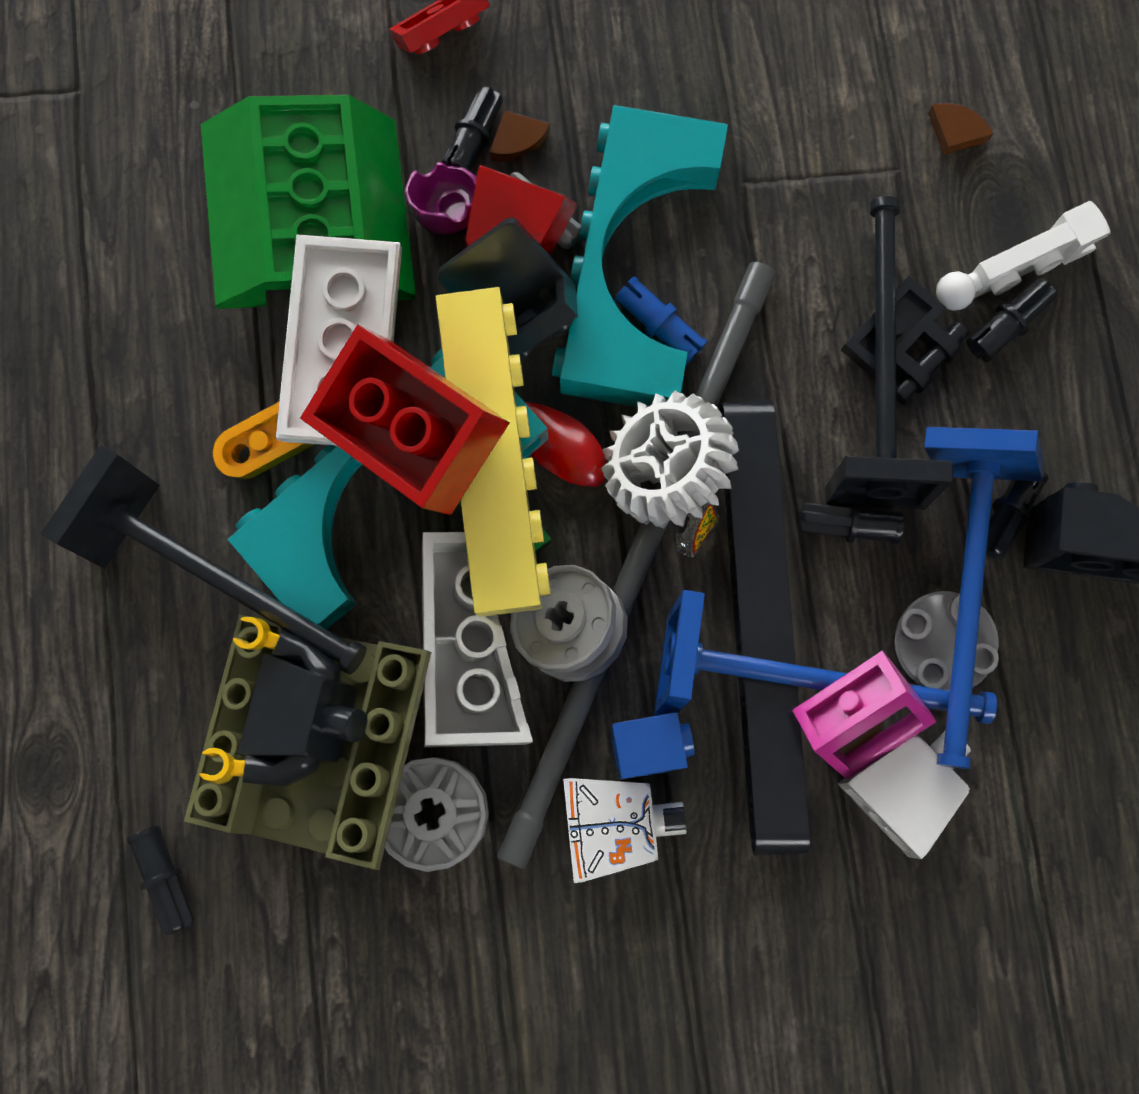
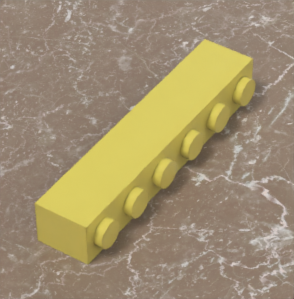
(496, 504)

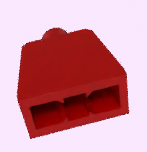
(504, 197)

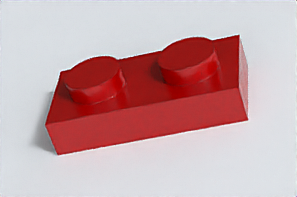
(422, 30)

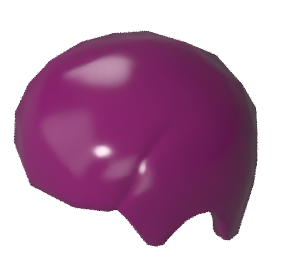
(441, 198)

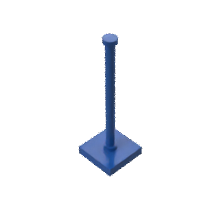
(983, 457)
(685, 656)

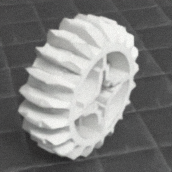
(685, 466)

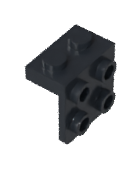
(526, 277)

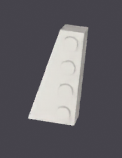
(469, 676)

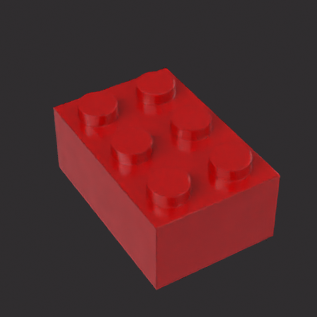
(404, 421)

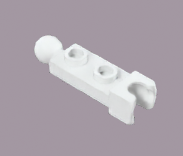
(1066, 241)

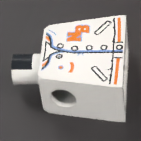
(615, 825)

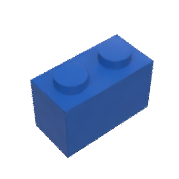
(651, 745)

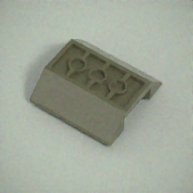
(344, 803)

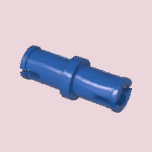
(660, 319)

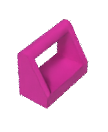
(857, 705)

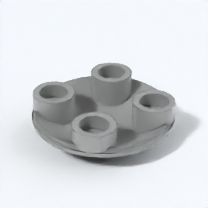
(928, 639)

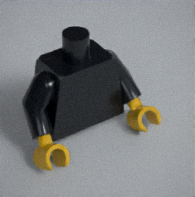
(295, 716)

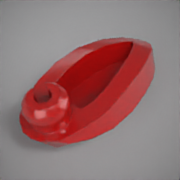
(571, 448)

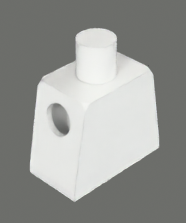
(909, 794)

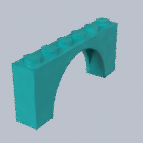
(641, 160)
(292, 535)

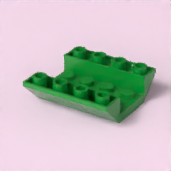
(292, 171)

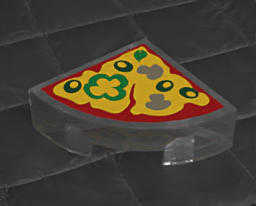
(697, 530)

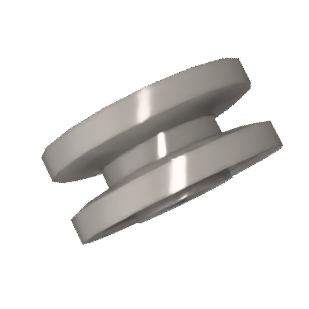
(586, 644)
(460, 829)

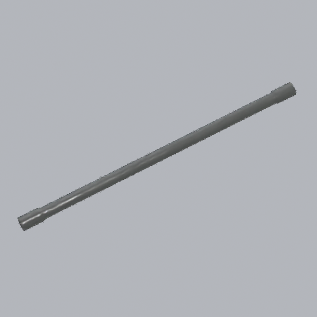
(528, 820)

